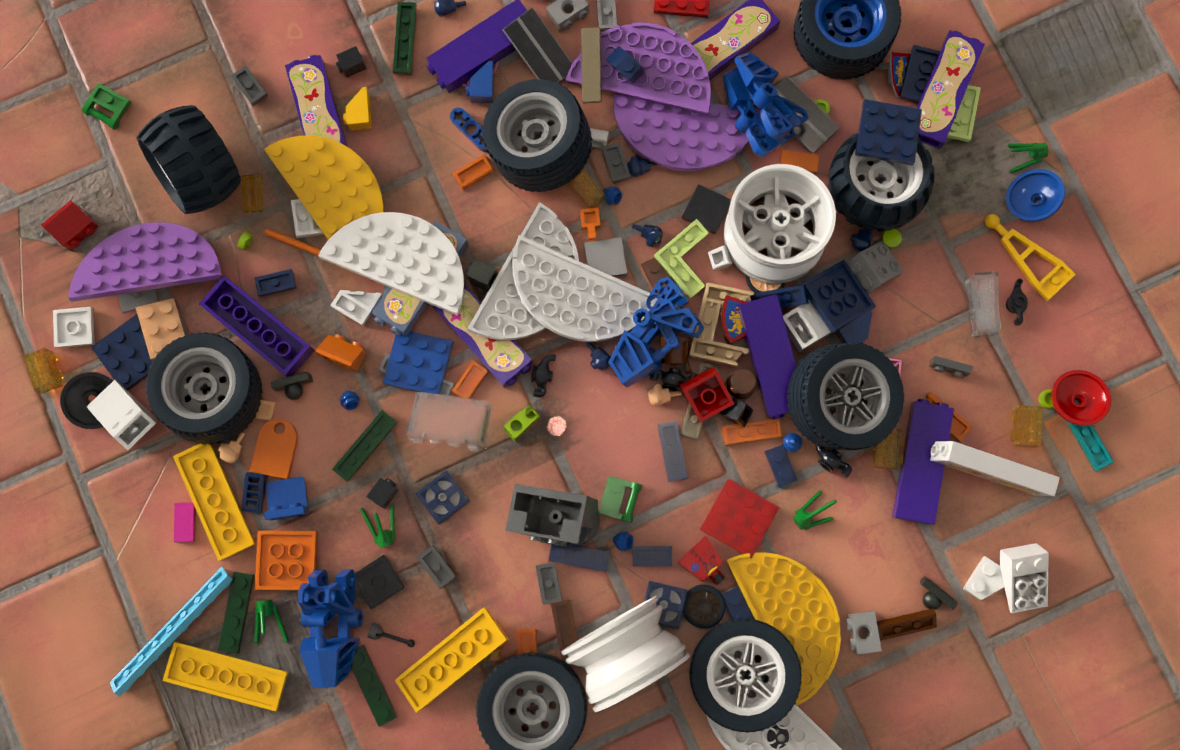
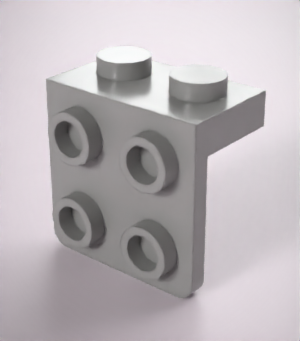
(874, 266)

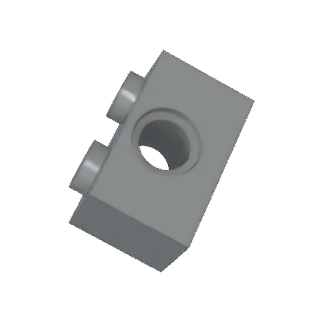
(563, 20)
(871, 642)

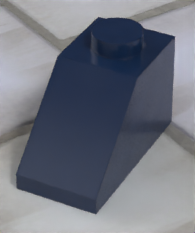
(625, 65)
(857, 330)

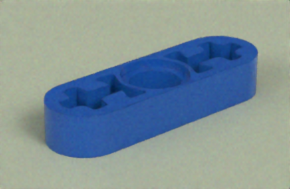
(458, 123)

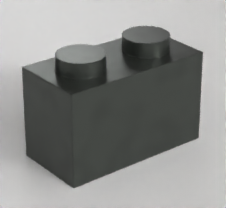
(481, 274)

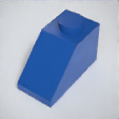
(481, 85)

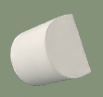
(599, 138)
(720, 258)

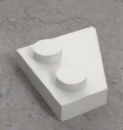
(303, 221)
(356, 304)
(985, 579)

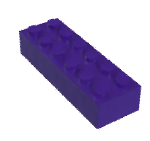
(256, 327)

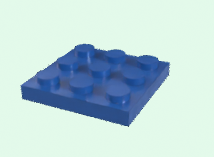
(418, 363)

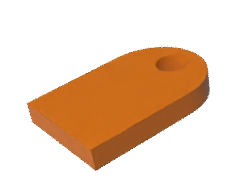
(275, 451)

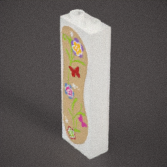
(994, 468)

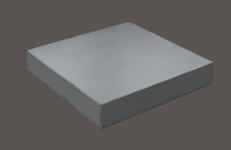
(606, 256)

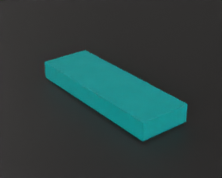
(1091, 446)

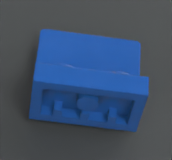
(286, 499)

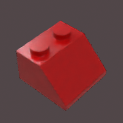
(70, 225)
(707, 394)

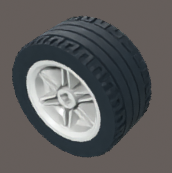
(778, 662)

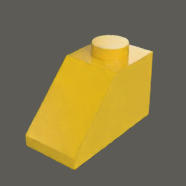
(359, 111)

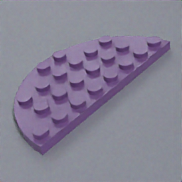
(671, 67)
(678, 136)
(143, 260)

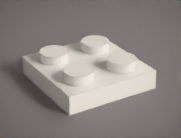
(73, 327)

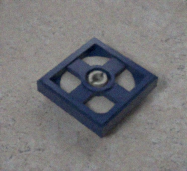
(442, 497)
(671, 599)

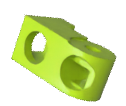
(521, 422)

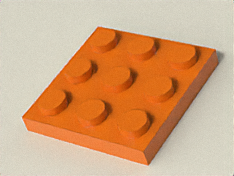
(284, 559)

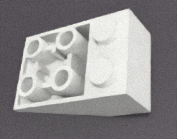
(805, 326)
(122, 414)
(1025, 577)

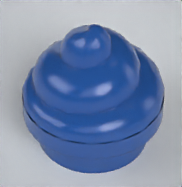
(612, 195)
(349, 400)
(792, 442)
(623, 541)

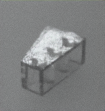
(983, 304)

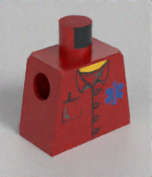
(703, 561)

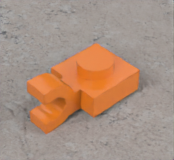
(590, 220)

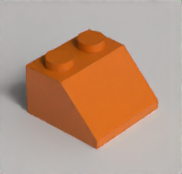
(341, 352)

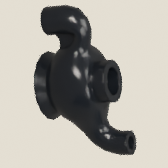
(1017, 302)
(542, 375)
(671, 378)
(832, 461)

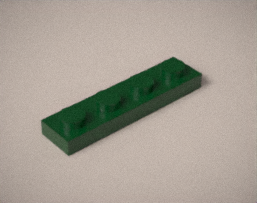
(404, 38)
(364, 446)
(236, 612)
(372, 687)

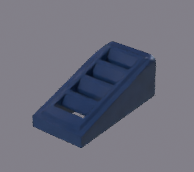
(246, 492)

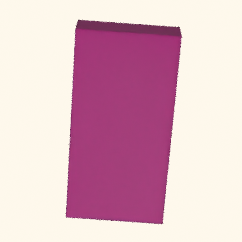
(184, 522)

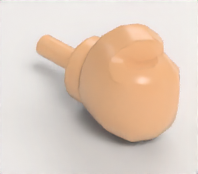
(659, 396)
(231, 451)

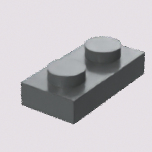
(249, 85)
(616, 162)
(958, 369)
(436, 567)
(548, 583)

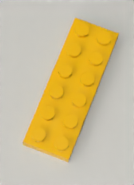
(214, 500)
(451, 659)
(225, 676)

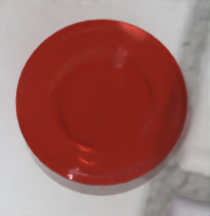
(556, 426)

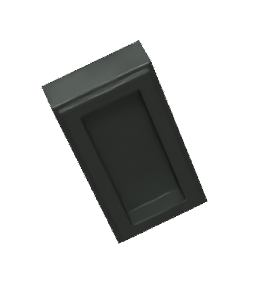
(292, 385)
(936, 595)

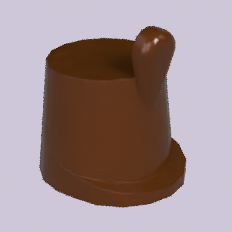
(678, 356)
(741, 384)

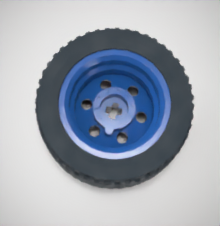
(860, 52)

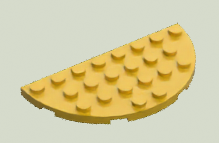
(328, 180)
(798, 606)

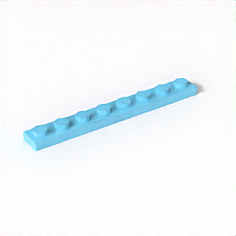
(167, 635)

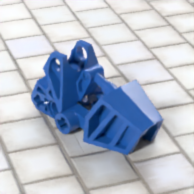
(752, 85)
(633, 356)
(329, 659)

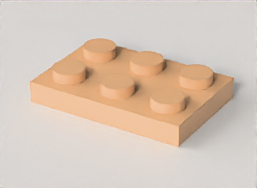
(159, 325)

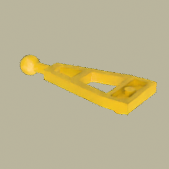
(1051, 282)

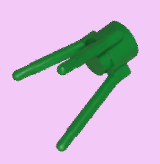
(1035, 150)
(803, 518)
(382, 538)
(264, 610)

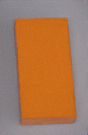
(805, 160)
(473, 172)
(470, 380)

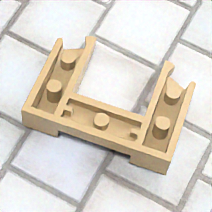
(704, 347)

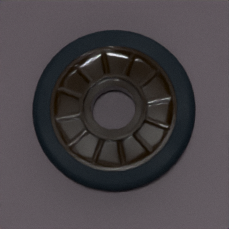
(716, 606)

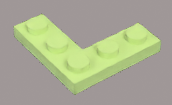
(965, 117)
(671, 260)

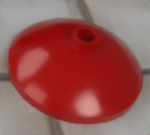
(1088, 391)

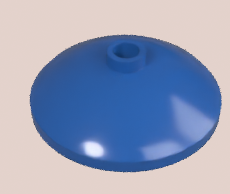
(1035, 186)

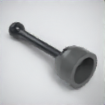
(376, 632)

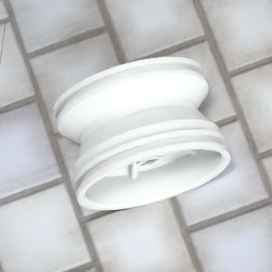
(776, 183)
(626, 655)

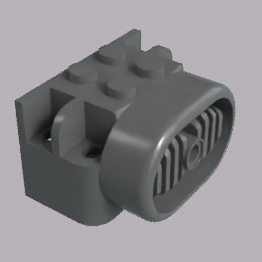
(553, 516)

